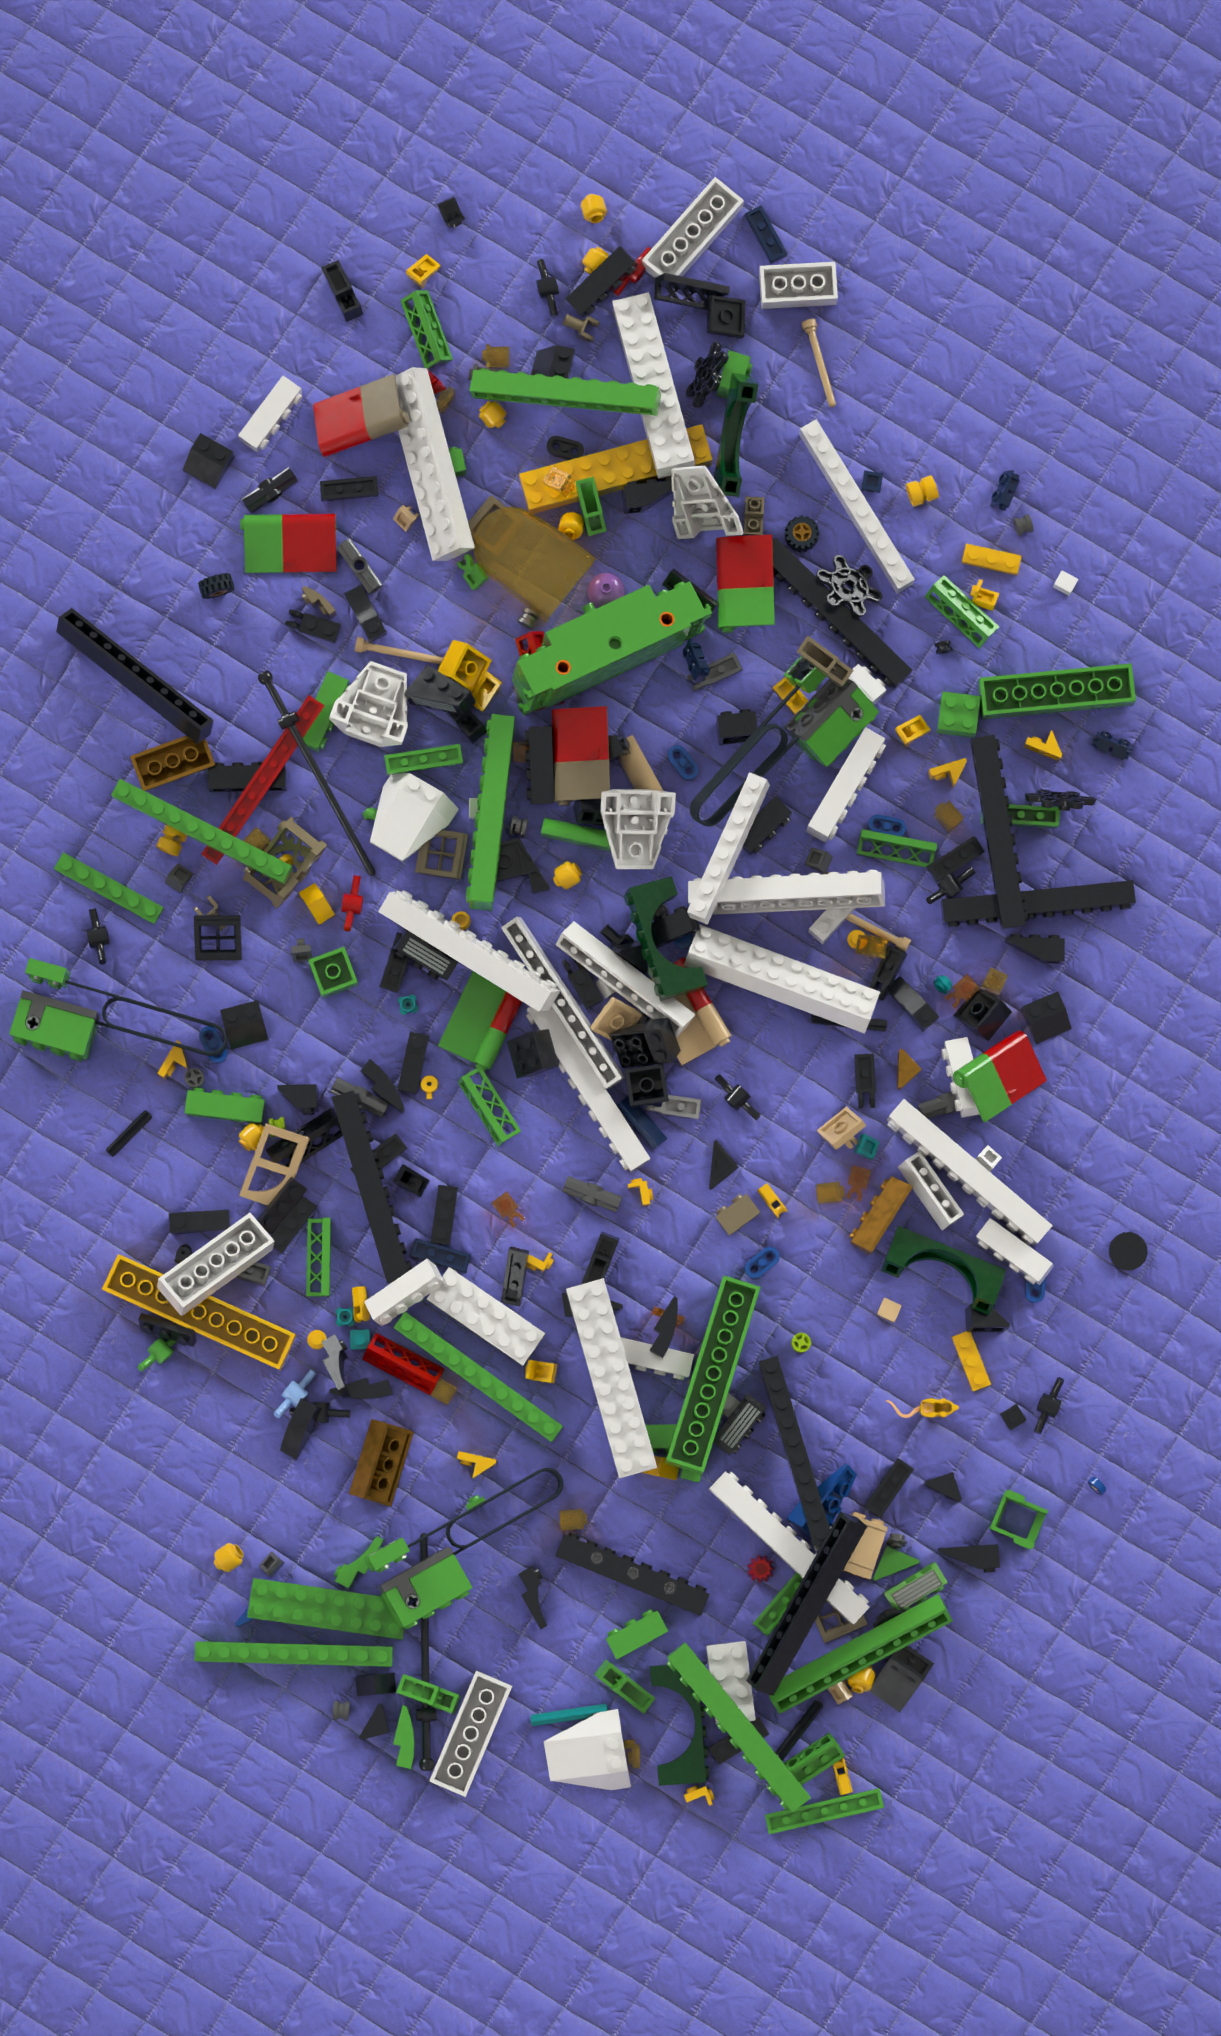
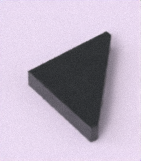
(721, 1165)

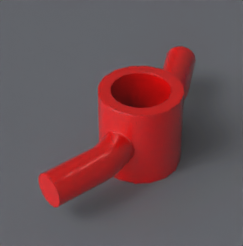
(636, 276)
(352, 903)

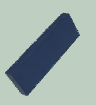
(766, 234)
(642, 1123)
(440, 1255)

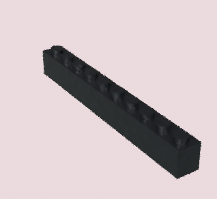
(839, 618)
(134, 676)
(997, 832)
(1042, 902)
(369, 1182)
(795, 1450)
(806, 1603)

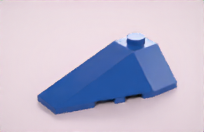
(831, 1494)

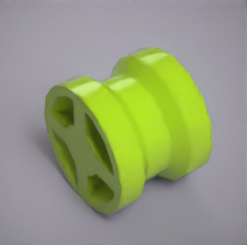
(278, 1123)
(802, 1339)

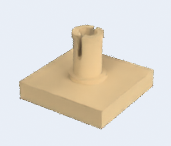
(615, 1017)
(842, 1129)

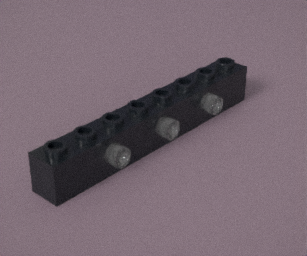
(631, 1574)

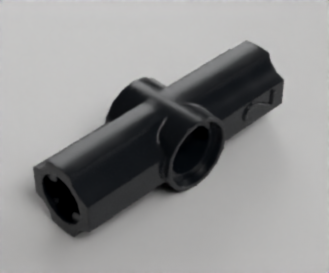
(269, 490)

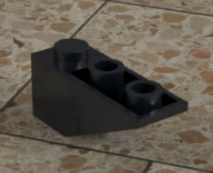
(1046, 950)

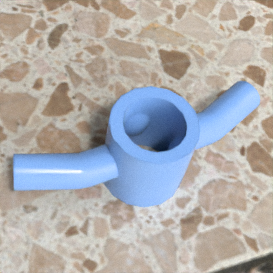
(294, 1392)

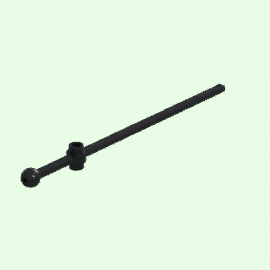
(289, 721)
(425, 1714)

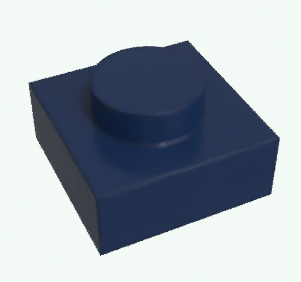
(872, 481)

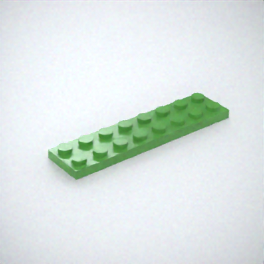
(322, 1608)

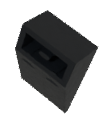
(641, 497)
(646, 1043)
(900, 1677)

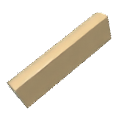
(638, 769)

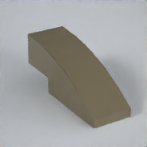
(824, 661)

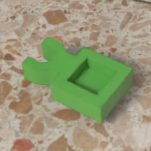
(473, 573)

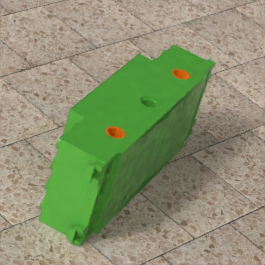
(607, 643)

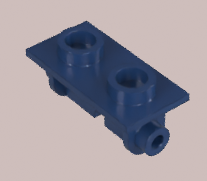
(1007, 482)
(692, 654)
(1119, 746)

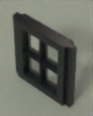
(217, 920)

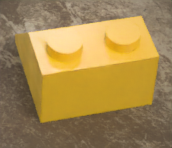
(464, 665)

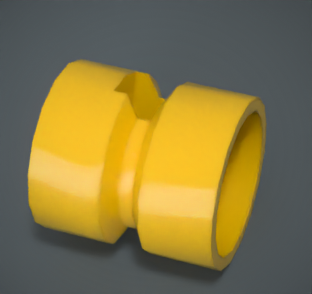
(922, 490)
(171, 841)

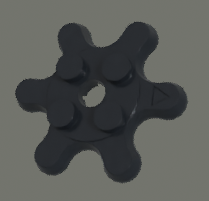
(707, 374)
(855, 579)
(1064, 800)

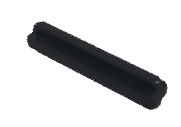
(128, 1133)

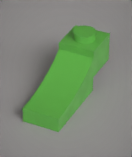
(347, 1573)
(428, 1694)

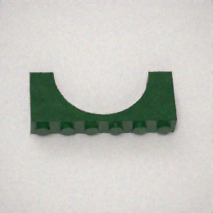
(740, 396)
(668, 978)
(981, 1276)
(691, 1764)

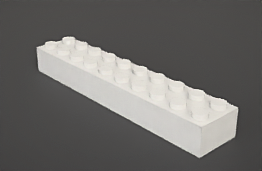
(649, 365)
(432, 468)
(798, 892)
(470, 951)
(782, 978)
(969, 1173)
(611, 1378)
(783, 1541)

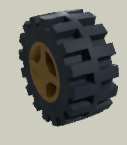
(801, 526)
(216, 586)

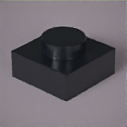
(1013, 1417)

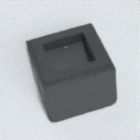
(818, 860)
(178, 878)

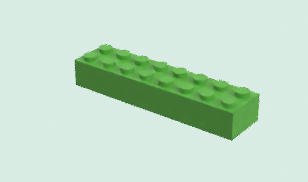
(1056, 691)

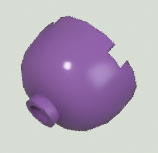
(605, 589)

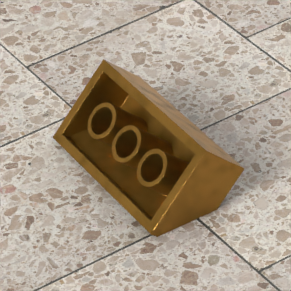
(171, 762)
(881, 1214)
(381, 1462)

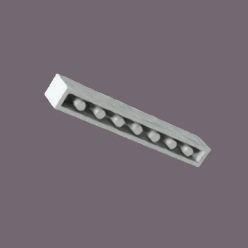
(728, 848)
(622, 977)

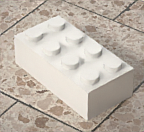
(798, 285)
(731, 1669)

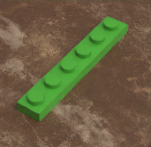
(108, 888)
(824, 1811)

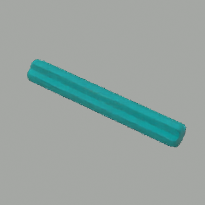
(567, 1714)

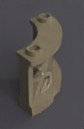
(311, 855)

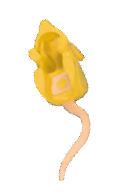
(930, 1408)

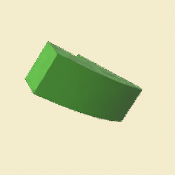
(590, 506)
(624, 1686)
(405, 1738)

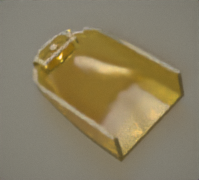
(529, 558)

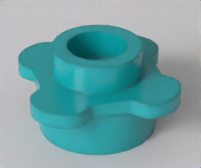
(942, 984)
(408, 999)
(341, 1321)

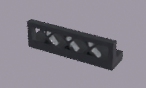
(687, 285)
(315, 1128)

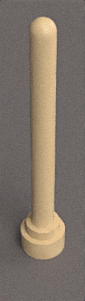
(809, 327)
(362, 646)
(900, 943)

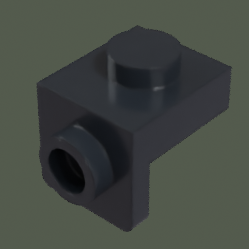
(450, 212)

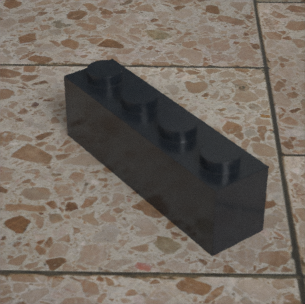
(602, 282)
(541, 764)
(237, 777)

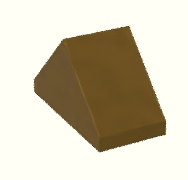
(906, 1069)

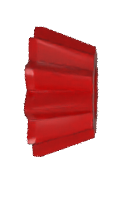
(437, 385)
(760, 1568)

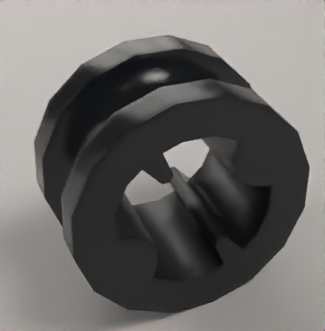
(943, 647)

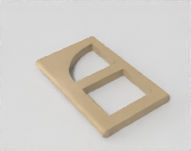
(267, 1196)

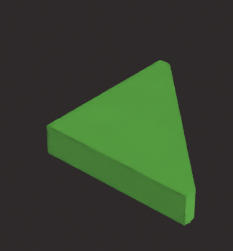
(892, 1562)

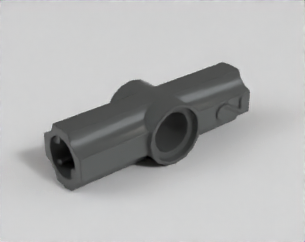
(366, 575)
(369, 1102)
(943, 1104)
(592, 1194)

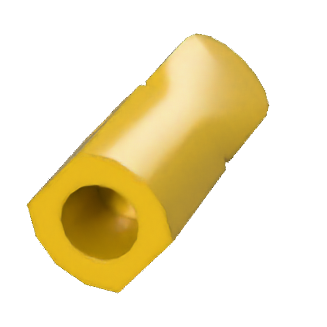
(770, 1197)
(360, 1310)
(843, 1779)

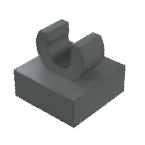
(301, 951)

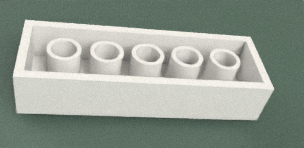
(694, 231)
(848, 781)
(215, 1264)
(486, 1317)
(470, 1733)

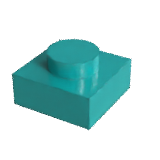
(867, 1146)
(359, 1339)

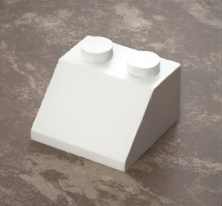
(871, 687)

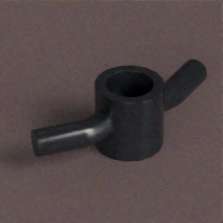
(547, 287)
(950, 886)
(97, 936)
(737, 1097)
(1048, 1405)
(326, 1412)

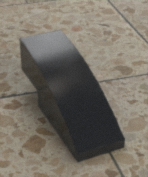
(342, 291)
(469, 725)
(383, 1086)
(601, 1257)
(665, 1329)
(362, 1390)
(300, 1428)

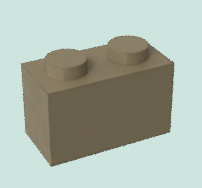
(737, 1214)

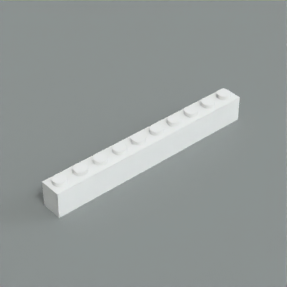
(856, 506)
(565, 1004)
(591, 1090)

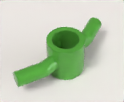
(159, 1352)

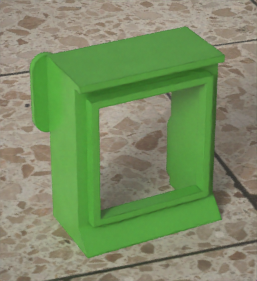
(1035, 1528)

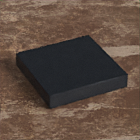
(726, 316)

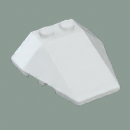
(700, 504)
(374, 706)
(409, 815)
(636, 824)
(590, 1753)

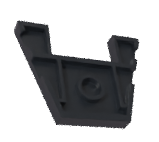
(516, 862)

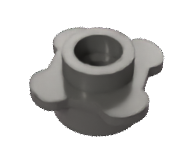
(896, 1541)

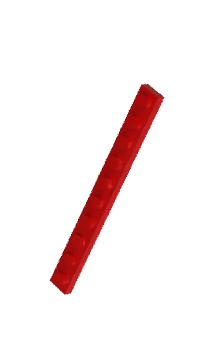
(266, 775)

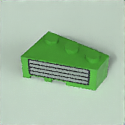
(916, 1587)

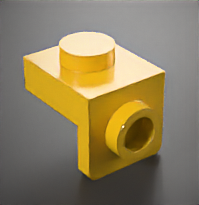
(983, 597)
(646, 1194)
(534, 1263)
(541, 1371)
(695, 1792)

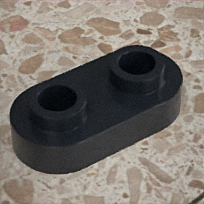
(566, 446)

